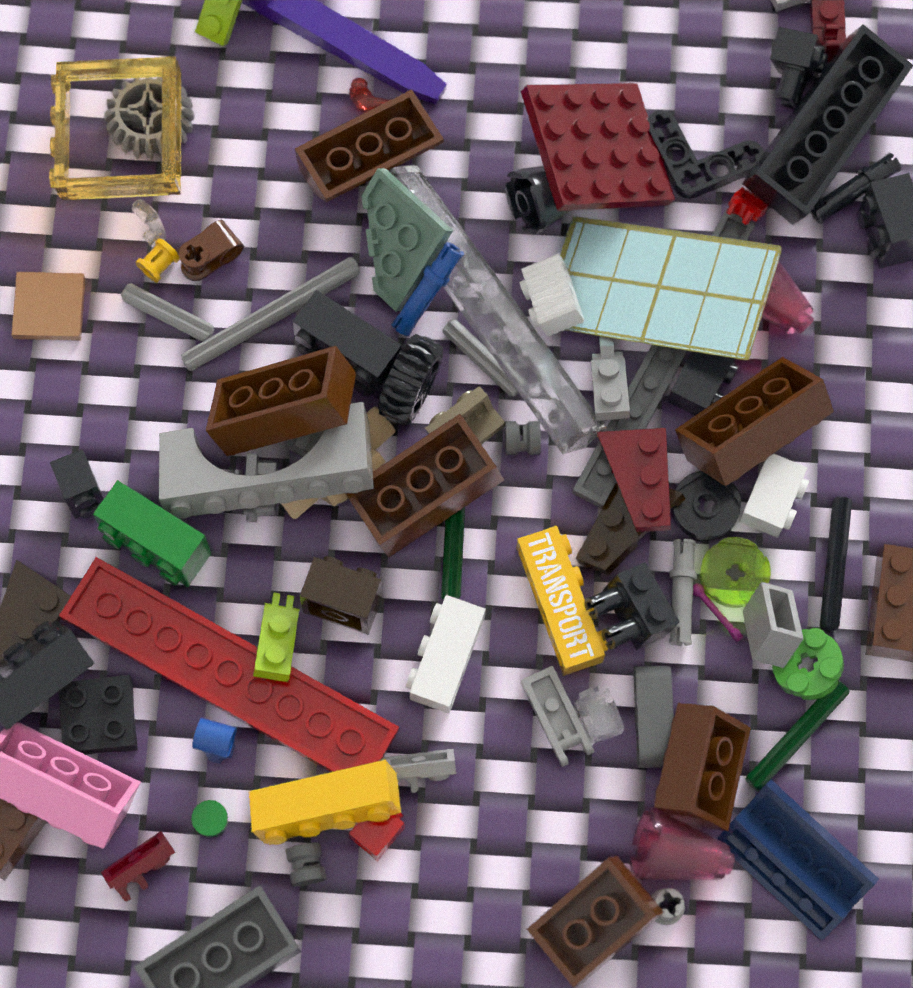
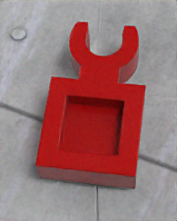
(747, 206)

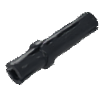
(854, 187)

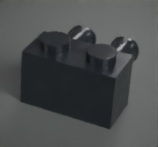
(799, 60)
(639, 606)

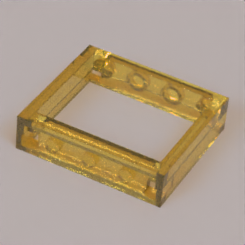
(117, 186)

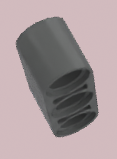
(652, 713)

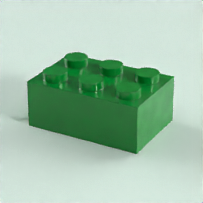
(151, 535)

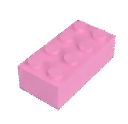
(63, 785)

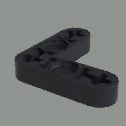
(692, 167)

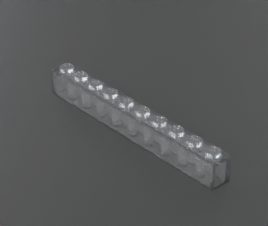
(509, 333)

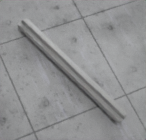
(269, 314)

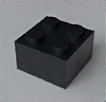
(889, 220)

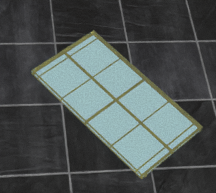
(669, 286)

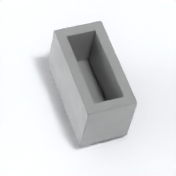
(772, 625)

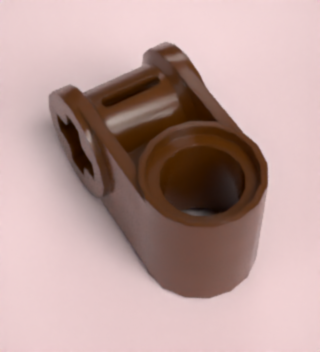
(209, 250)

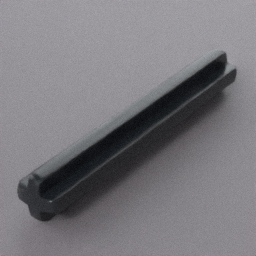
(835, 564)

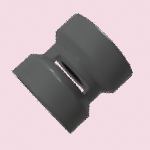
(530, 438)
(305, 864)

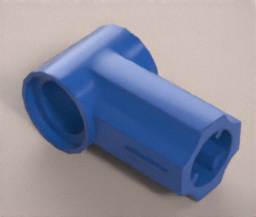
(214, 739)

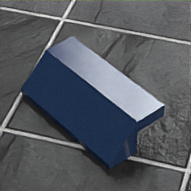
(797, 860)

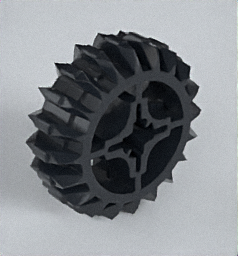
(410, 379)

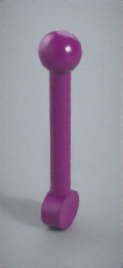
(698, 591)

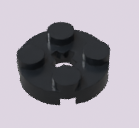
(705, 525)

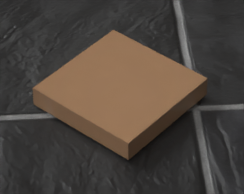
(48, 306)

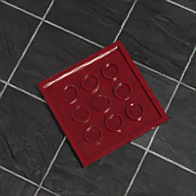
(597, 146)

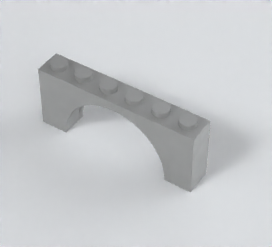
(196, 487)

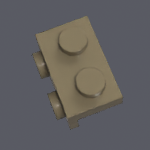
(476, 411)

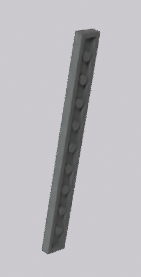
(646, 391)

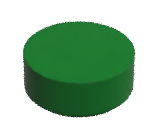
(210, 818)

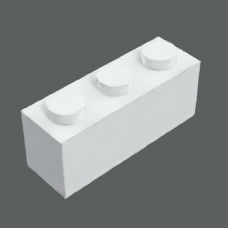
(445, 653)

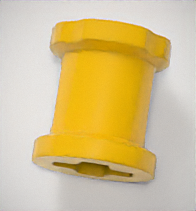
(157, 260)

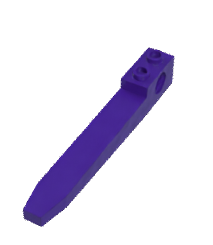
(353, 44)

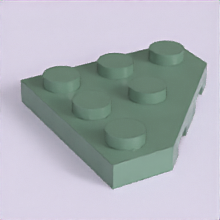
(400, 238)

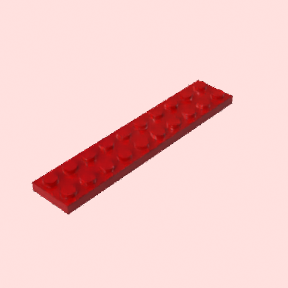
(221, 670)

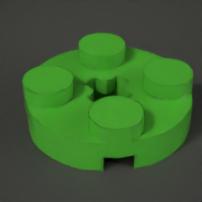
(826, 670)

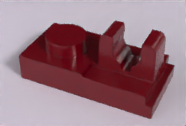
(829, 24)
(147, 856)

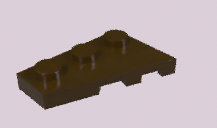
(614, 534)

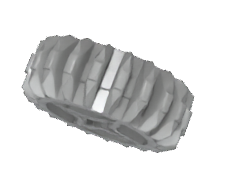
(124, 112)

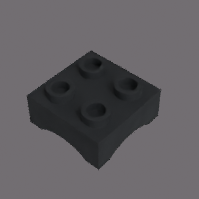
(98, 715)

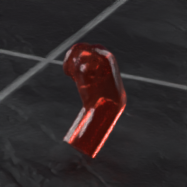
(363, 97)

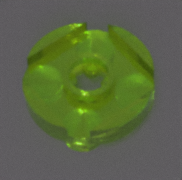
(720, 558)

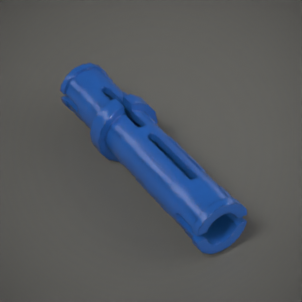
(434, 278)

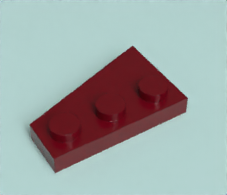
(641, 472)

